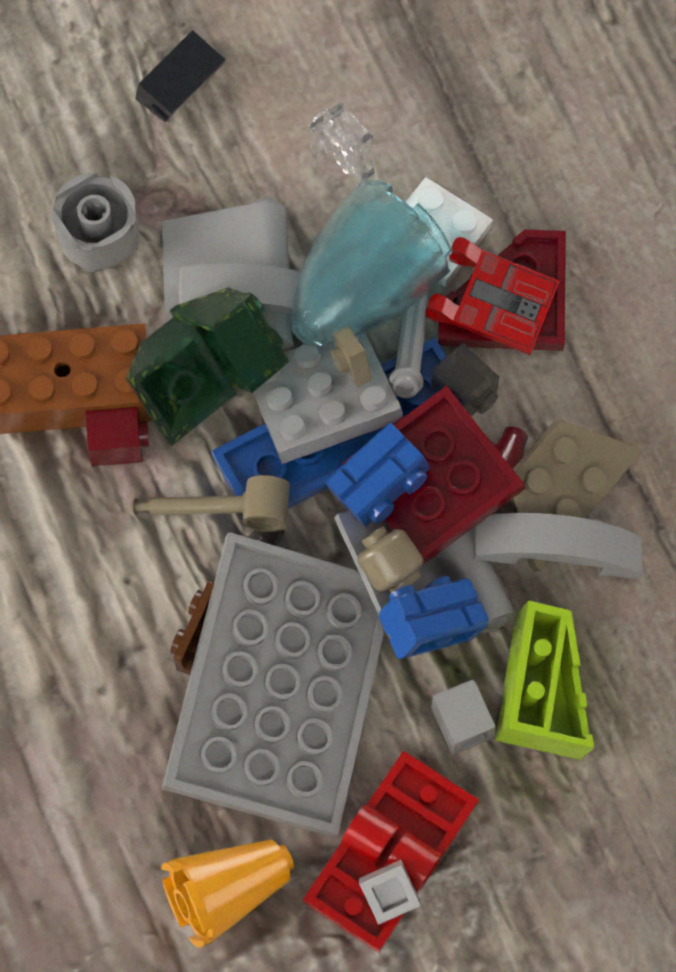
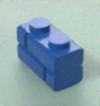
(378, 476)
(432, 617)

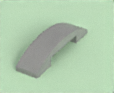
(269, 284)
(559, 539)

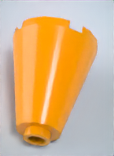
(224, 886)

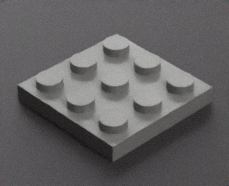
(316, 407)

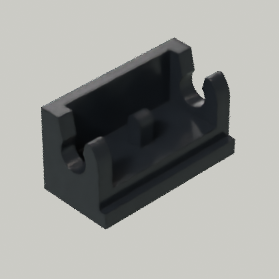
(178, 76)

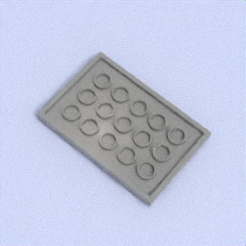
(277, 687)

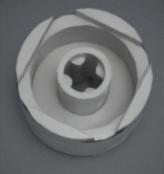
(96, 221)

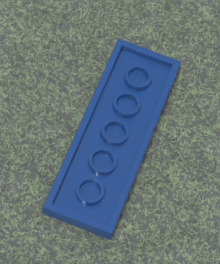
(256, 455)

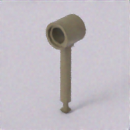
(262, 504)

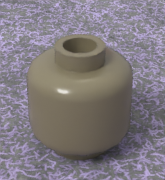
(390, 559)

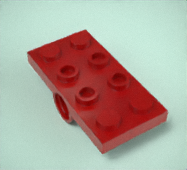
(406, 820)

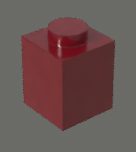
(116, 436)

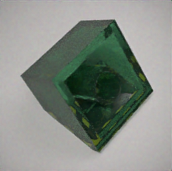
(236, 336)
(178, 379)

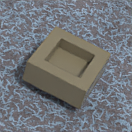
(350, 357)

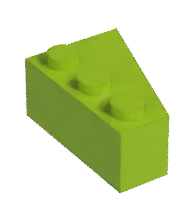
(542, 685)

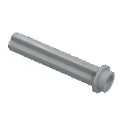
(406, 377)

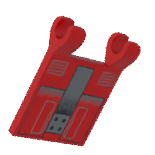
(500, 299)

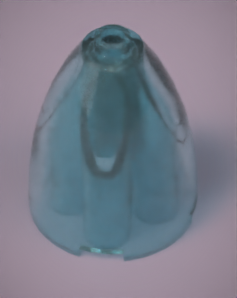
(367, 265)

